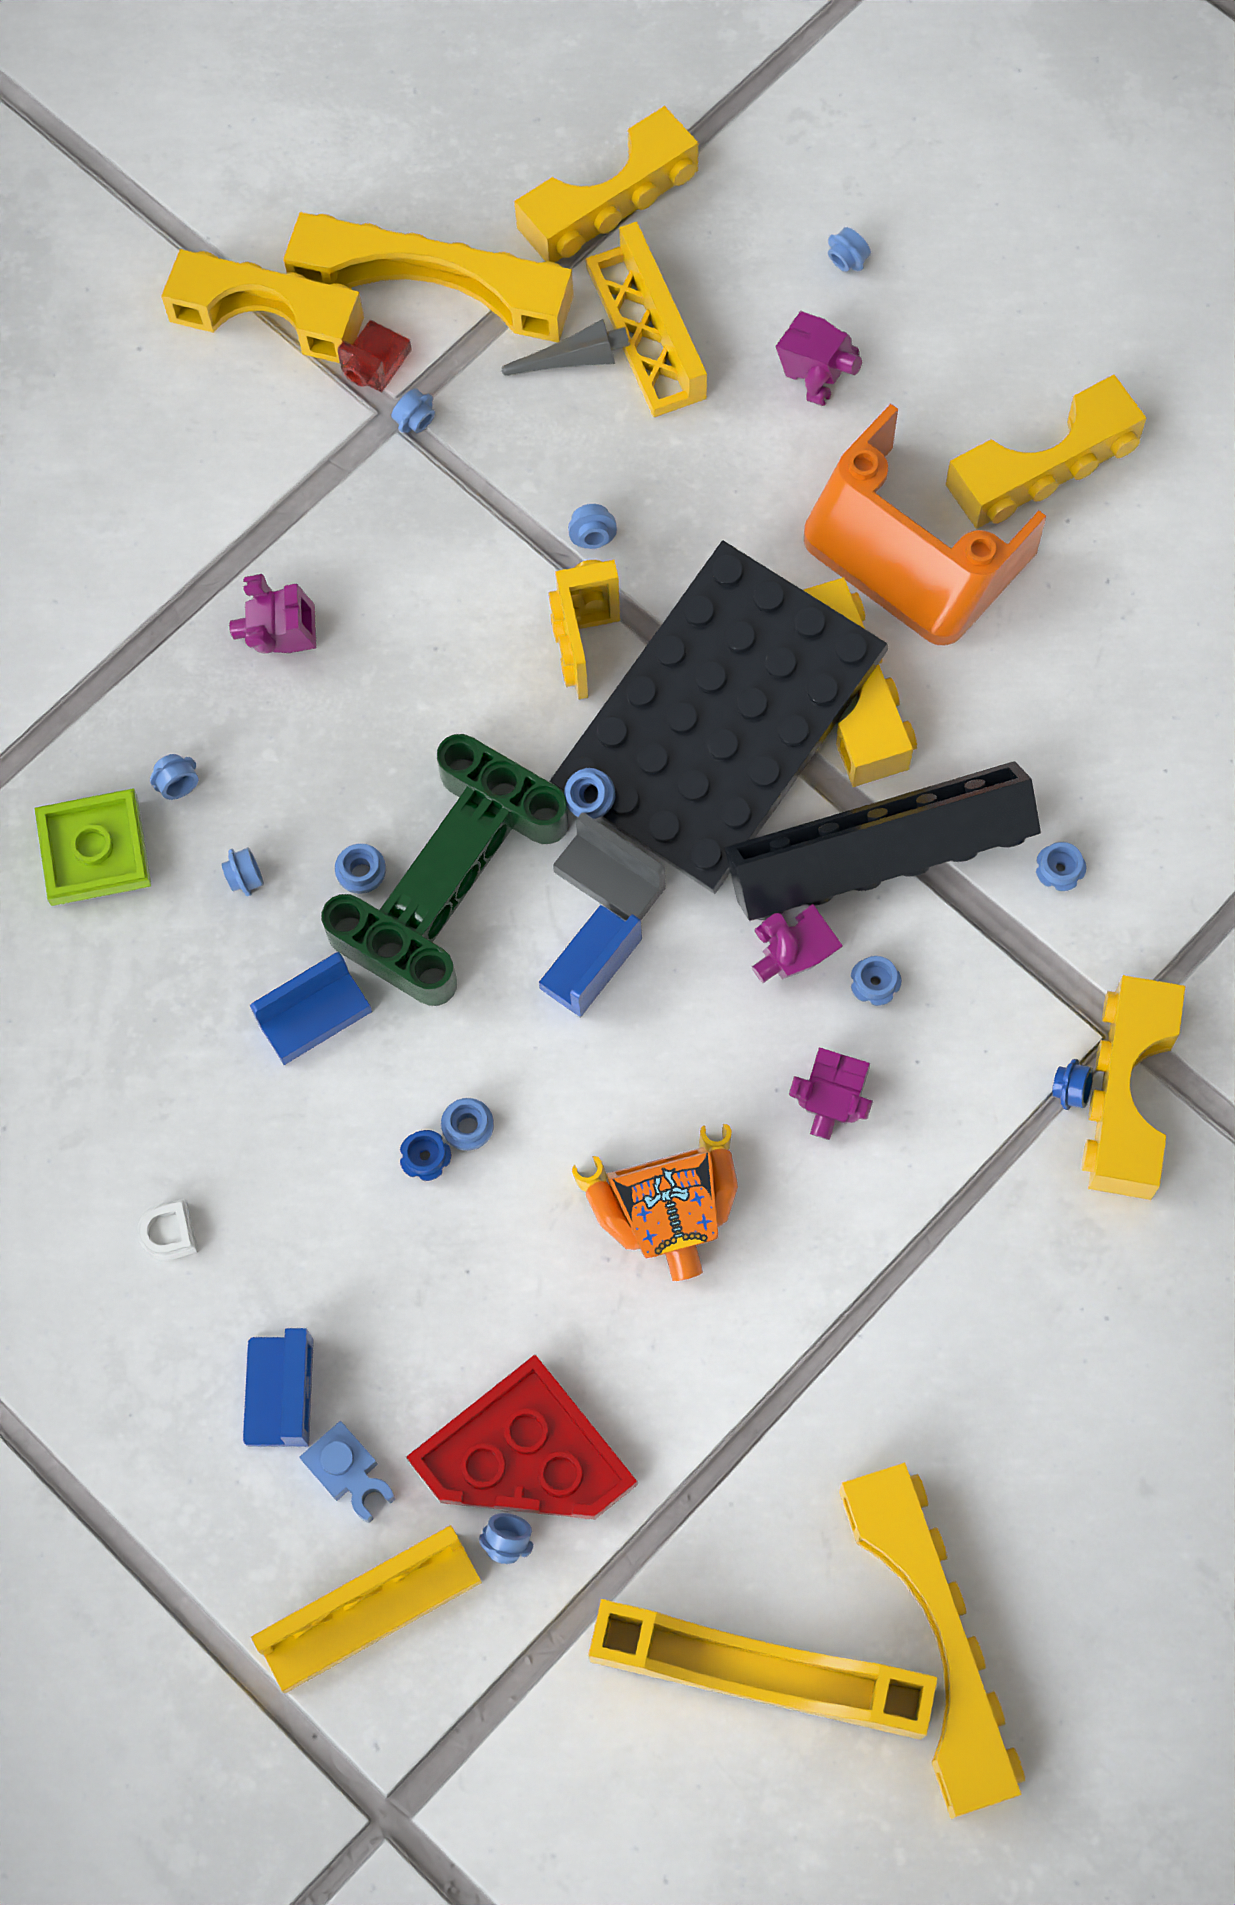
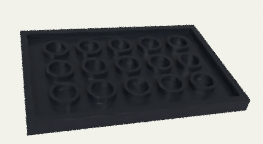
(722, 713)

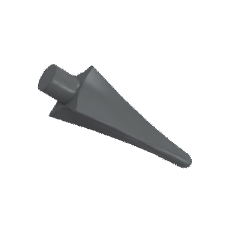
(586, 347)

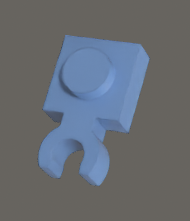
(343, 1466)

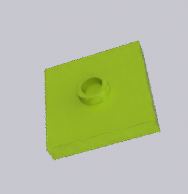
(92, 847)

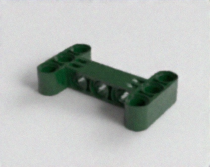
(446, 868)

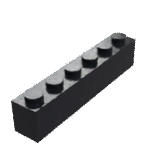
(883, 841)

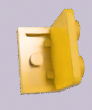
(583, 599)

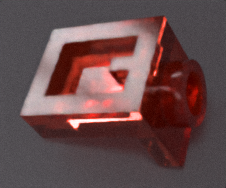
(373, 356)

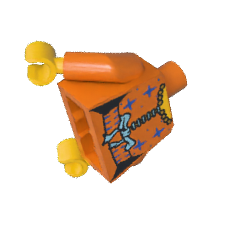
(667, 1202)

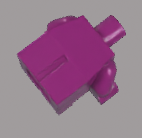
(818, 354)
(276, 619)
(794, 947)
(833, 1091)

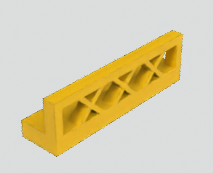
(663, 314)
(366, 1609)

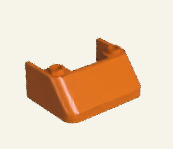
(898, 561)

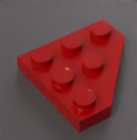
(524, 1452)

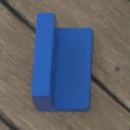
(591, 959)
(310, 1008)
(278, 1390)

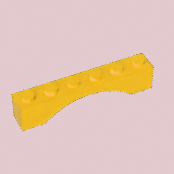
(524, 293)
(762, 1671)
(970, 1754)

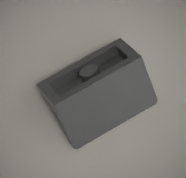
(611, 869)

